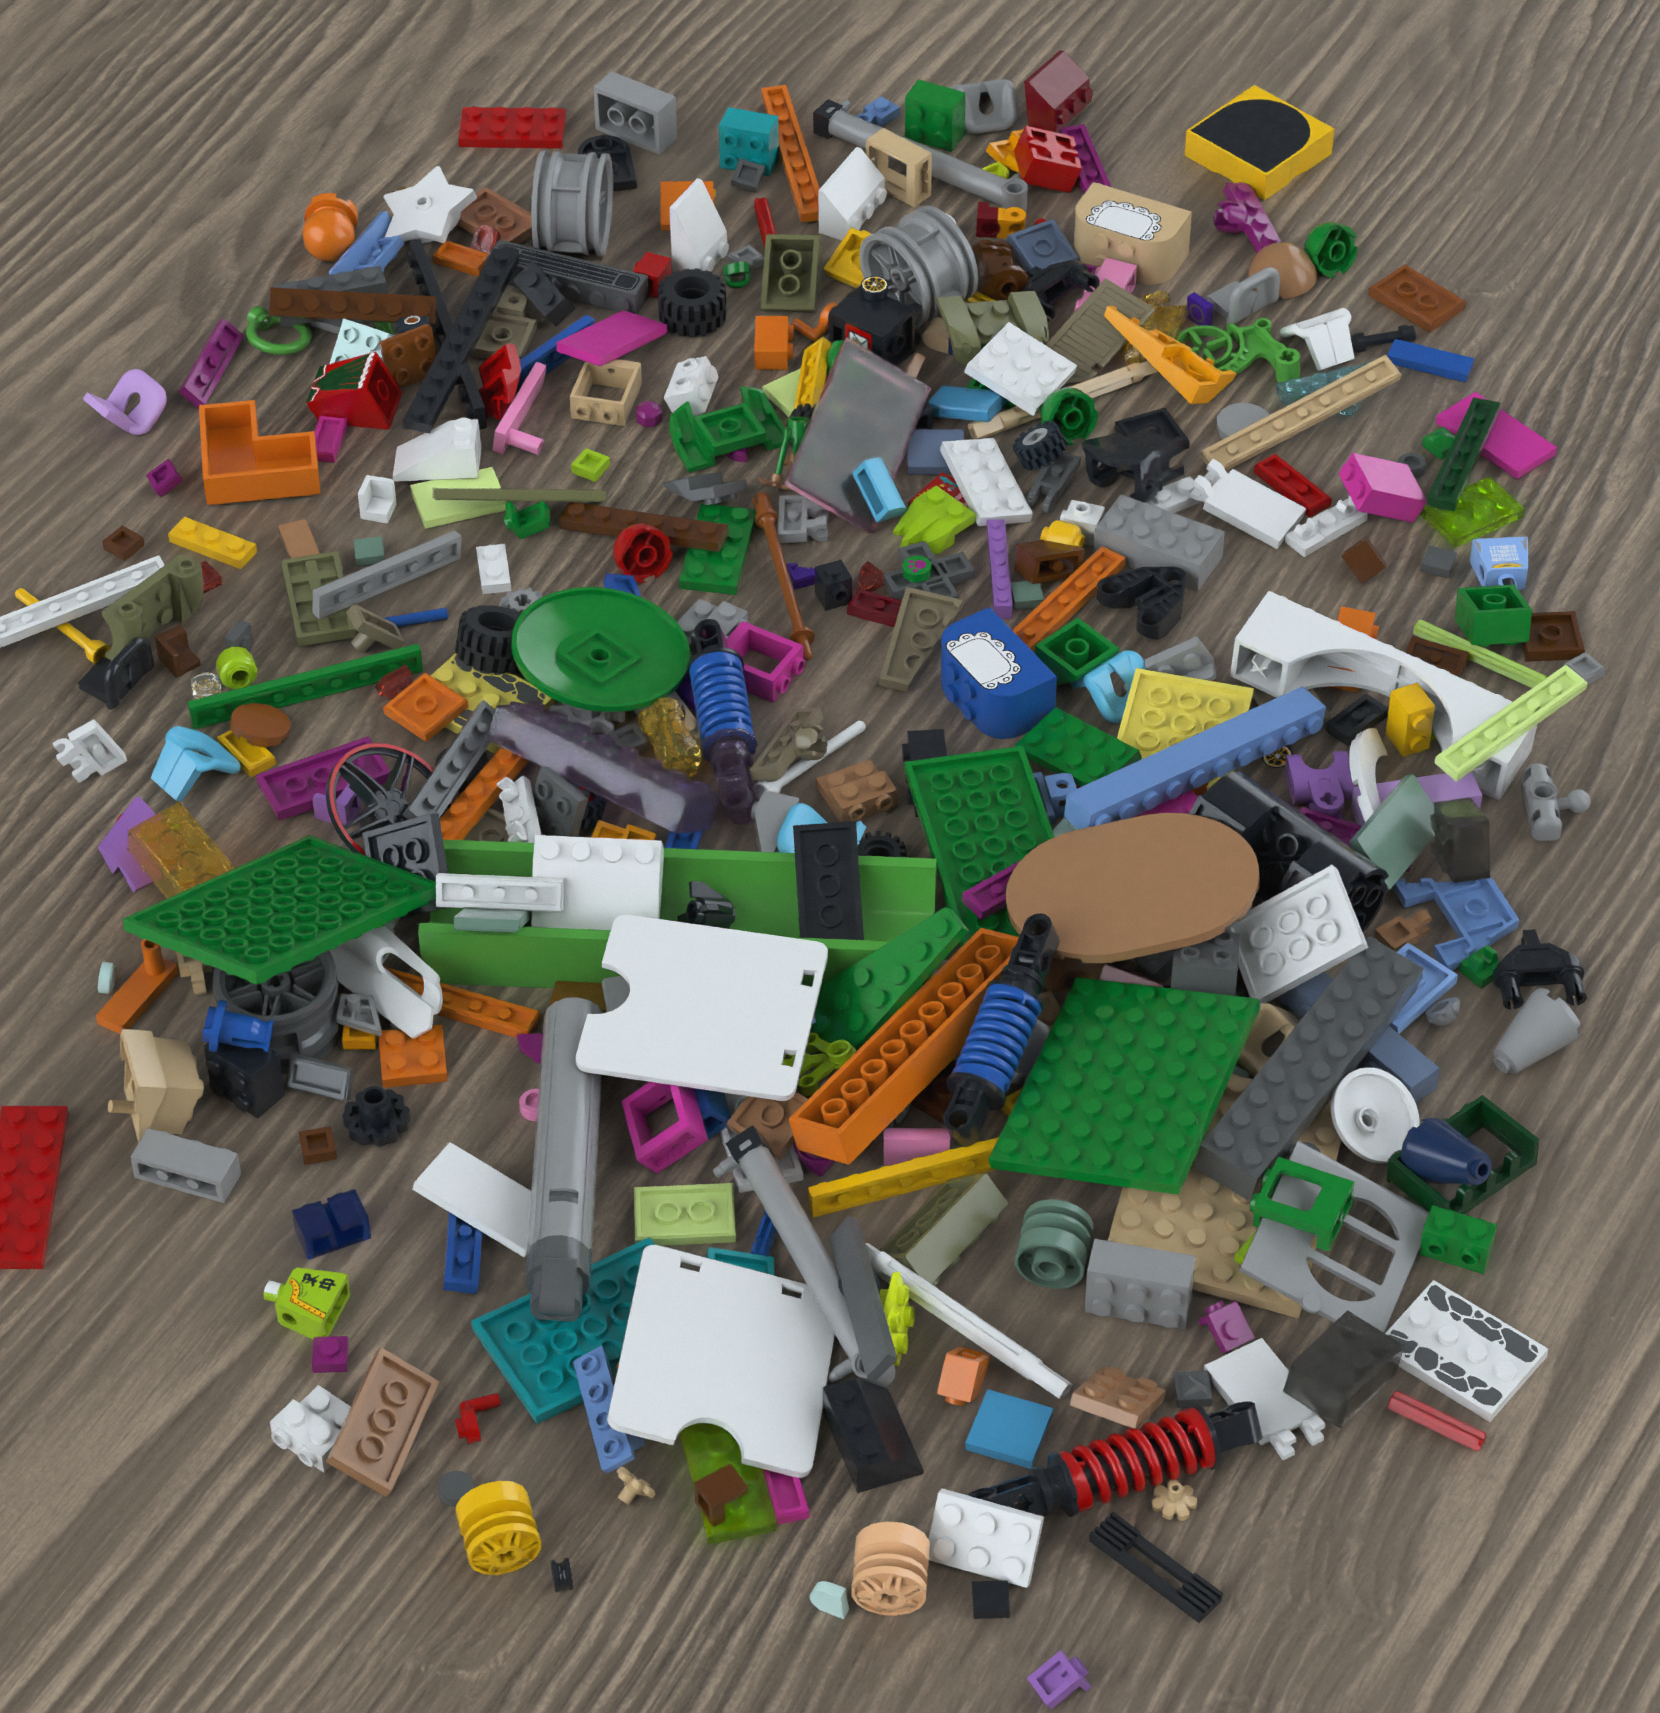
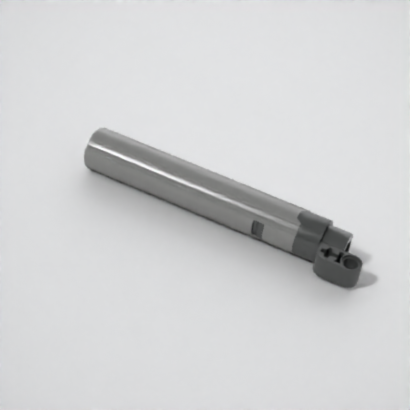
(563, 1168)

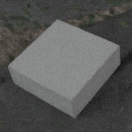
(1586, 667)

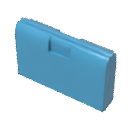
(966, 403)

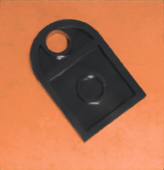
(619, 151)

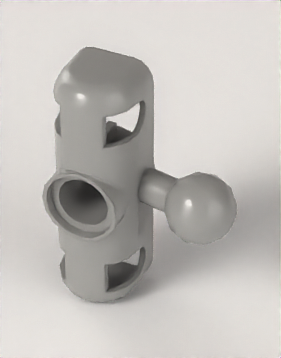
(1543, 804)

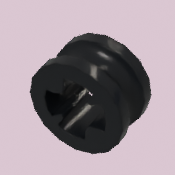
(561, 1575)

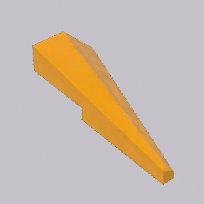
(1186, 371)

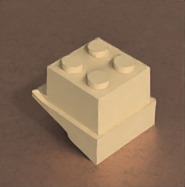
(158, 1082)

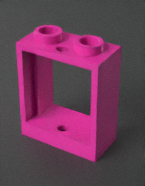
(788, 652)
(687, 1133)

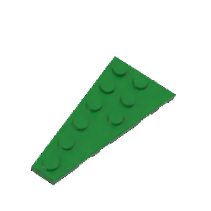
(876, 987)

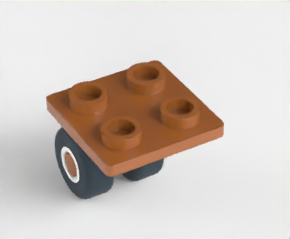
(411, 351)

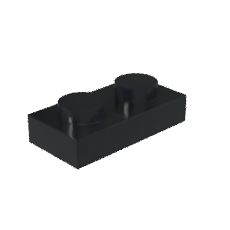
(1357, 717)

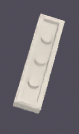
(500, 892)

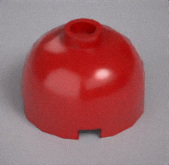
(642, 552)

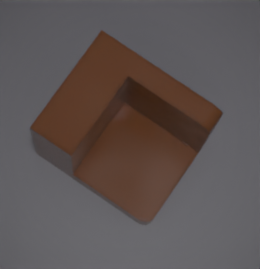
(1364, 560)
(175, 652)
(718, 1490)

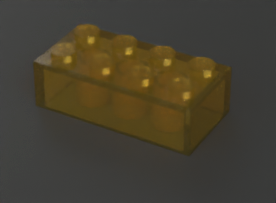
(176, 851)

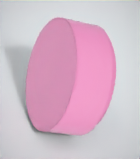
(528, 1104)

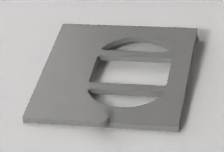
(1281, 1251)

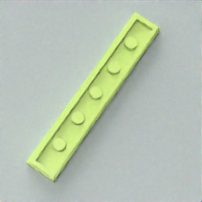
(1510, 723)

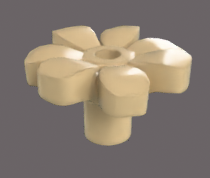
(633, 1486)
(1174, 1500)

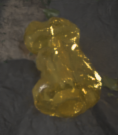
(670, 737)

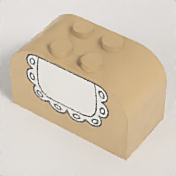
(1131, 231)

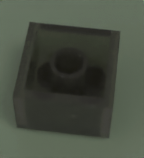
(1461, 840)

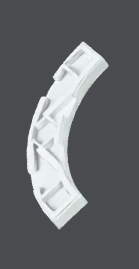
(1363, 756)

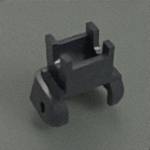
(1139, 457)

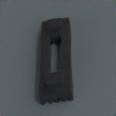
(1195, 1597)

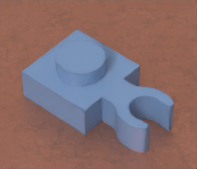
(880, 112)

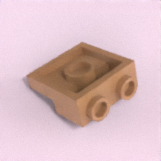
(857, 791)

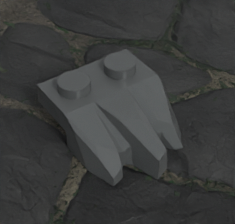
(706, 487)

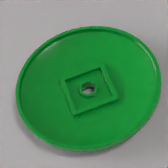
(571, 629)

